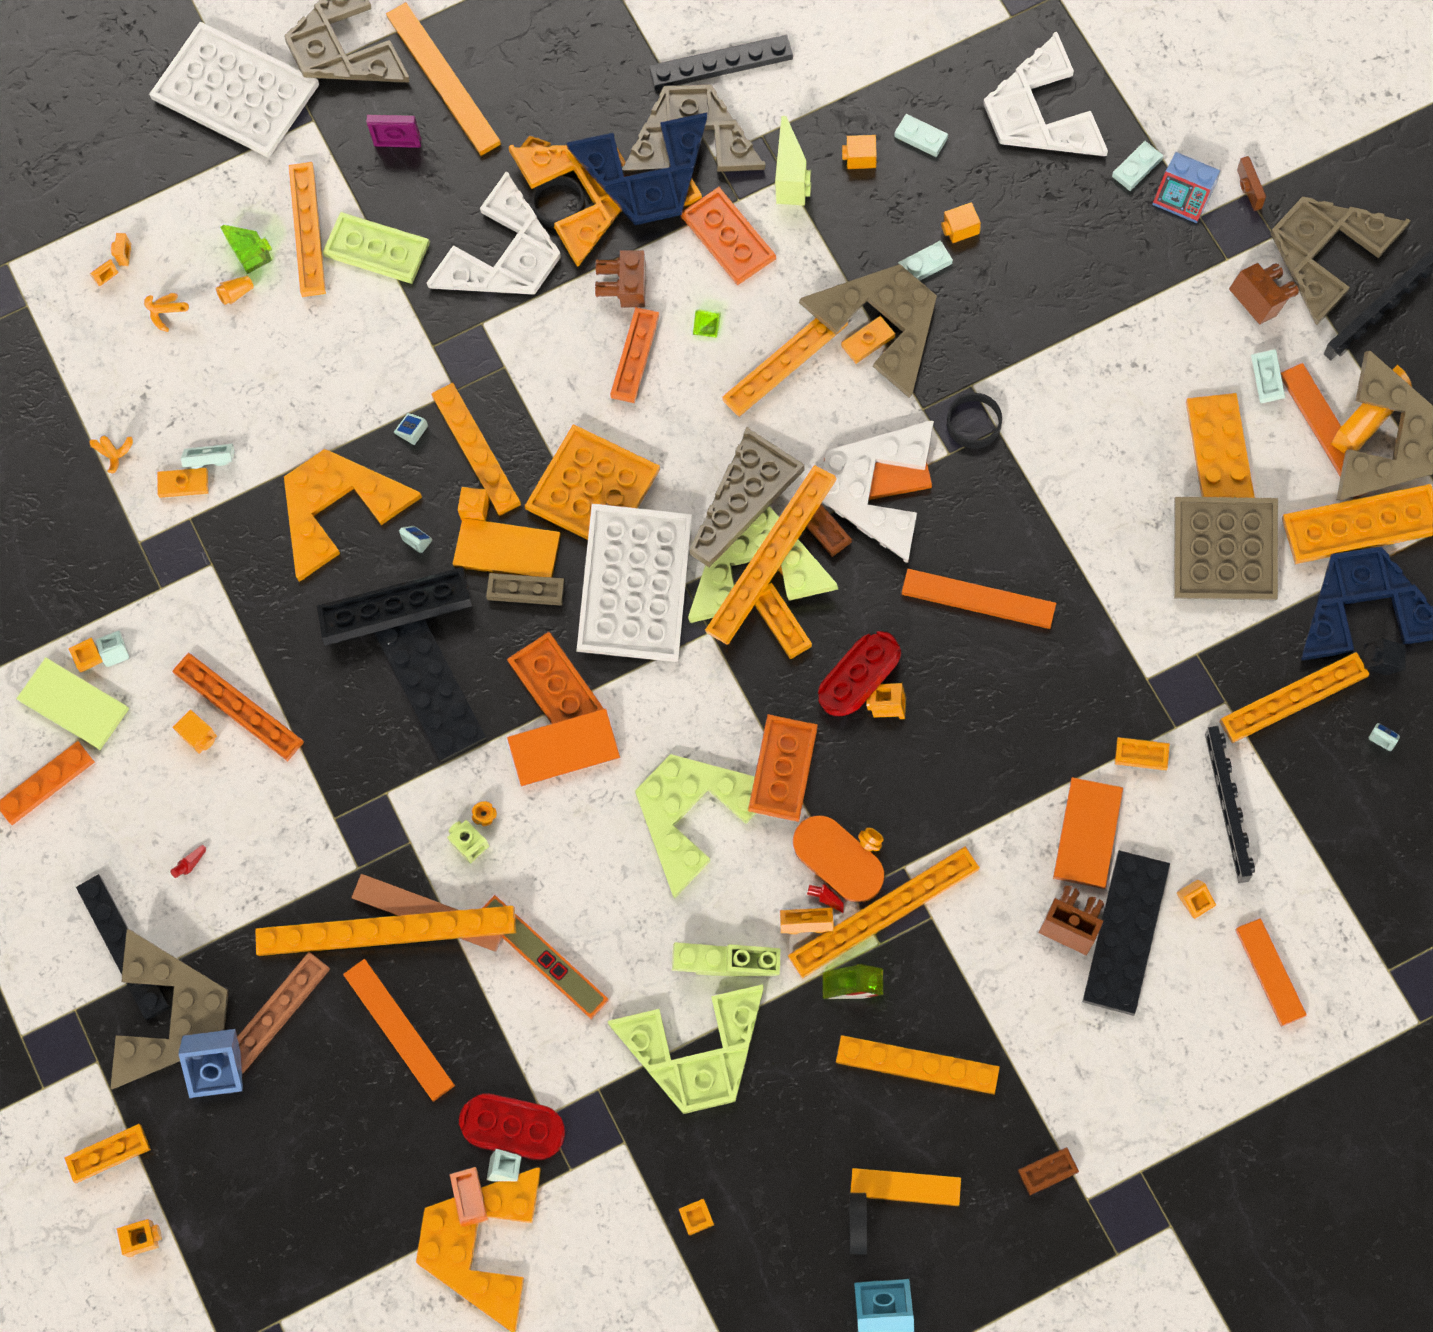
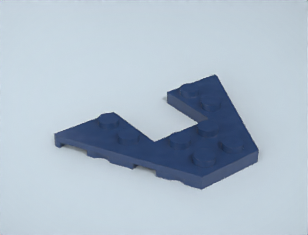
(648, 194)
(1360, 578)

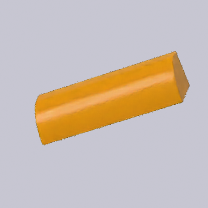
(1364, 423)

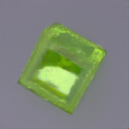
(706, 323)

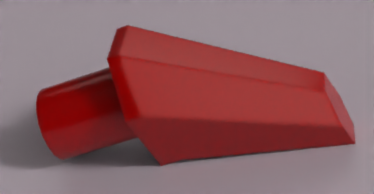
(187, 864)
(826, 896)

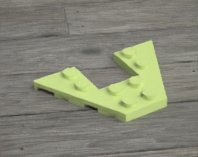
(800, 570)
(670, 794)
(702, 1078)

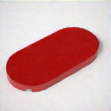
(859, 673)
(512, 1126)

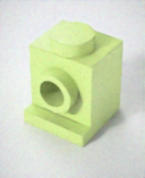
(473, 846)

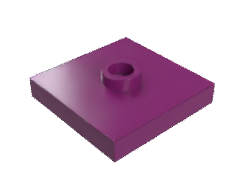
(394, 131)

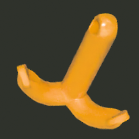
(163, 306)
(108, 450)

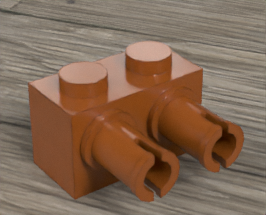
(632, 278)
(1260, 293)
(1070, 925)

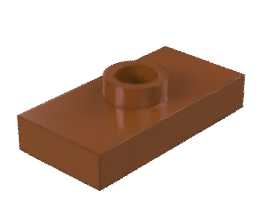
(1250, 183)
(828, 531)
(1048, 1171)

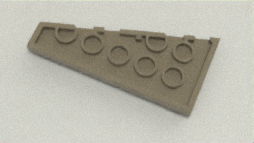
(747, 489)

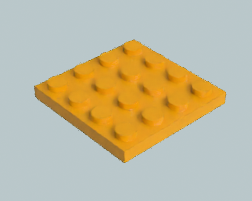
(589, 473)

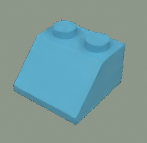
(884, 1306)

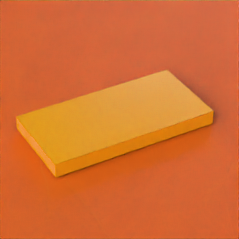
(506, 549)

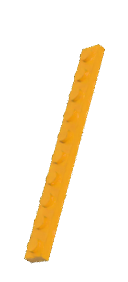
(385, 930)

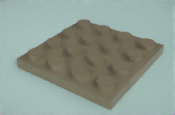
(1226, 548)

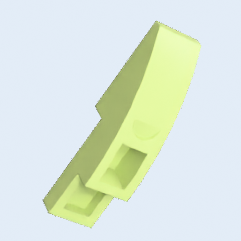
(726, 960)

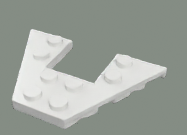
(1018, 118)
(523, 263)
(854, 473)

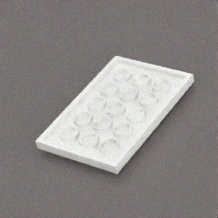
(234, 89)
(634, 583)

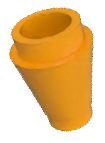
(233, 289)

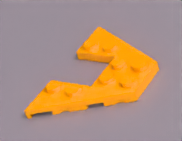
(581, 229)
(320, 484)
(448, 1247)

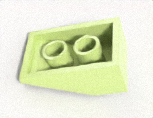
(792, 176)

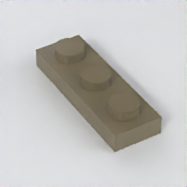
(525, 589)

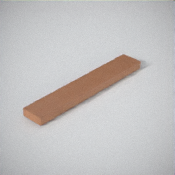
(407, 903)
(280, 1008)

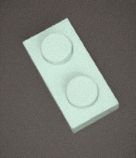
(921, 135)
(1137, 165)
(927, 261)
(1268, 376)
(201, 456)

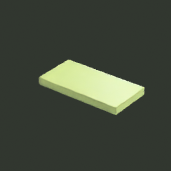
(376, 247)
(72, 703)

